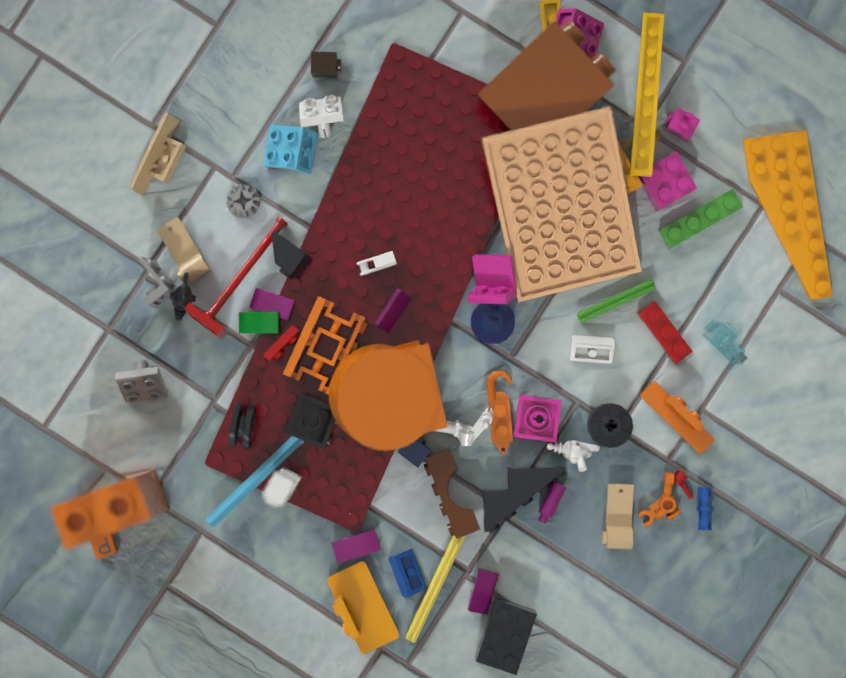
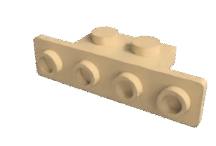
(160, 156)

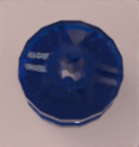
(492, 335)

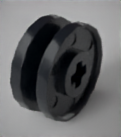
(602, 415)
(242, 425)

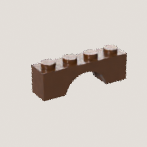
(461, 520)

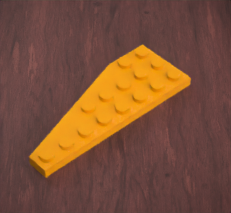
(785, 187)

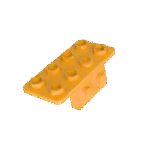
(362, 608)

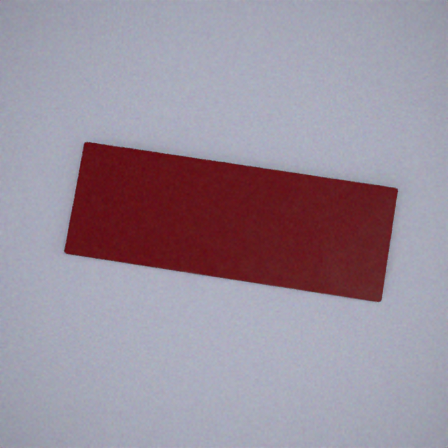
(404, 185)

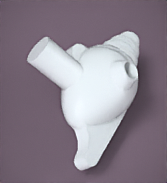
(575, 452)

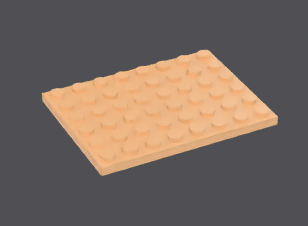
(563, 203)

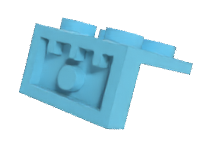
(290, 148)

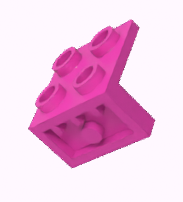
(586, 24)
(493, 279)

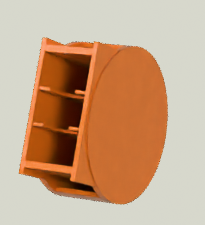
(387, 395)

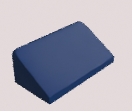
(407, 573)

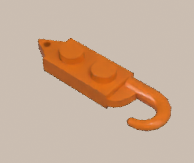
(501, 424)

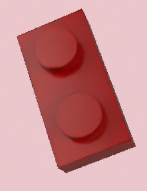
(276, 349)

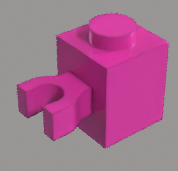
(681, 124)

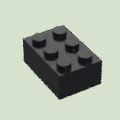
(505, 635)

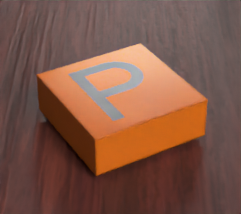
(104, 546)

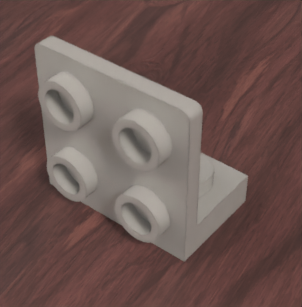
(157, 295)

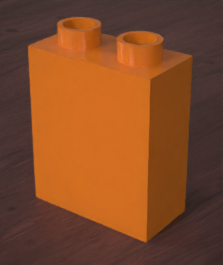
(109, 509)

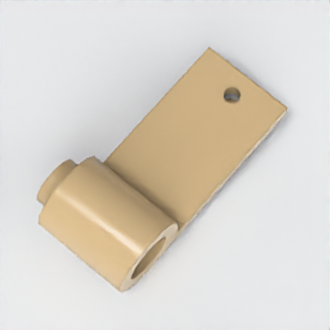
(183, 250)
(618, 528)

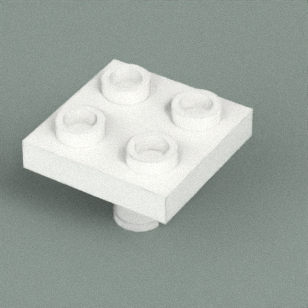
(321, 113)

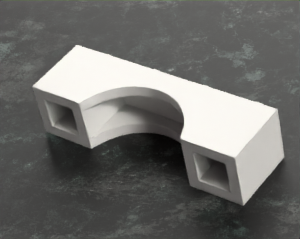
(281, 487)

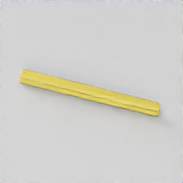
(434, 588)

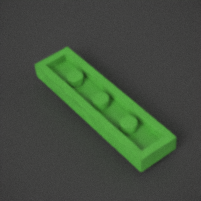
(701, 218)

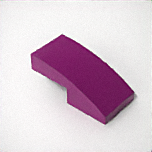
(270, 302)
(355, 546)

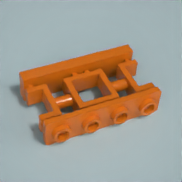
(310, 339)

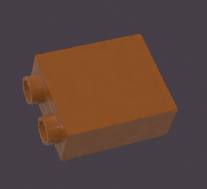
(549, 80)

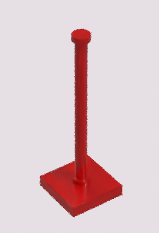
(208, 318)

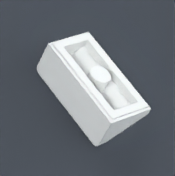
(592, 349)

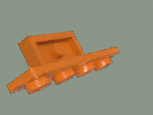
(675, 413)

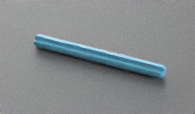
(253, 481)

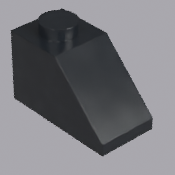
(289, 257)

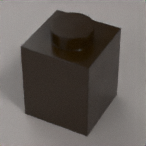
(325, 64)

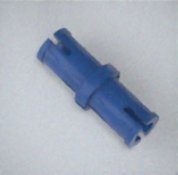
(704, 508)

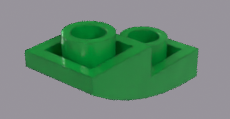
(259, 322)

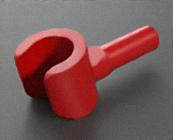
(679, 479)

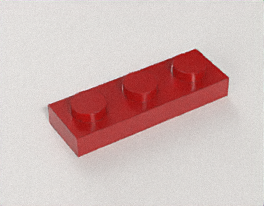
(665, 332)

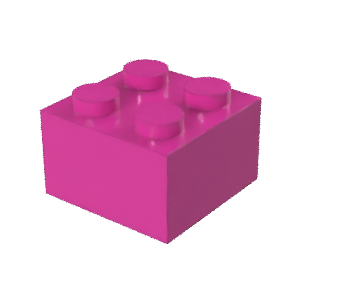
(668, 182)

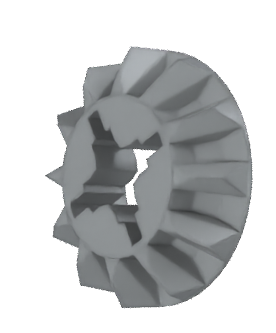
(251, 206)

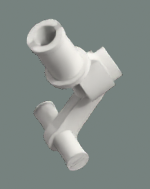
(467, 433)

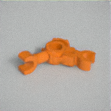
(664, 505)

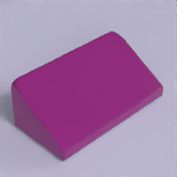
(393, 310)
(482, 591)

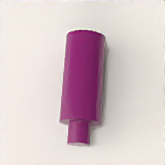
(551, 501)

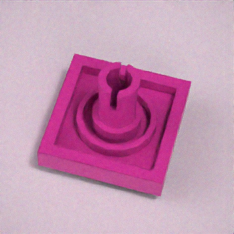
(537, 418)

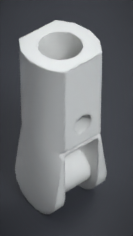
(381, 262)

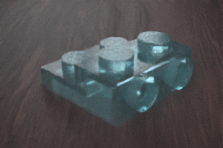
(722, 336)

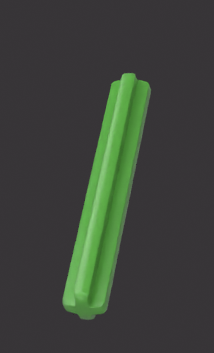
(616, 301)

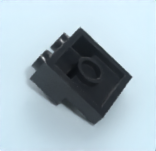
(311, 421)

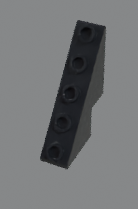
(522, 485)

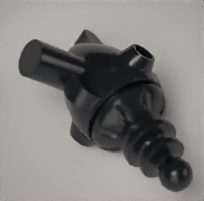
(181, 298)

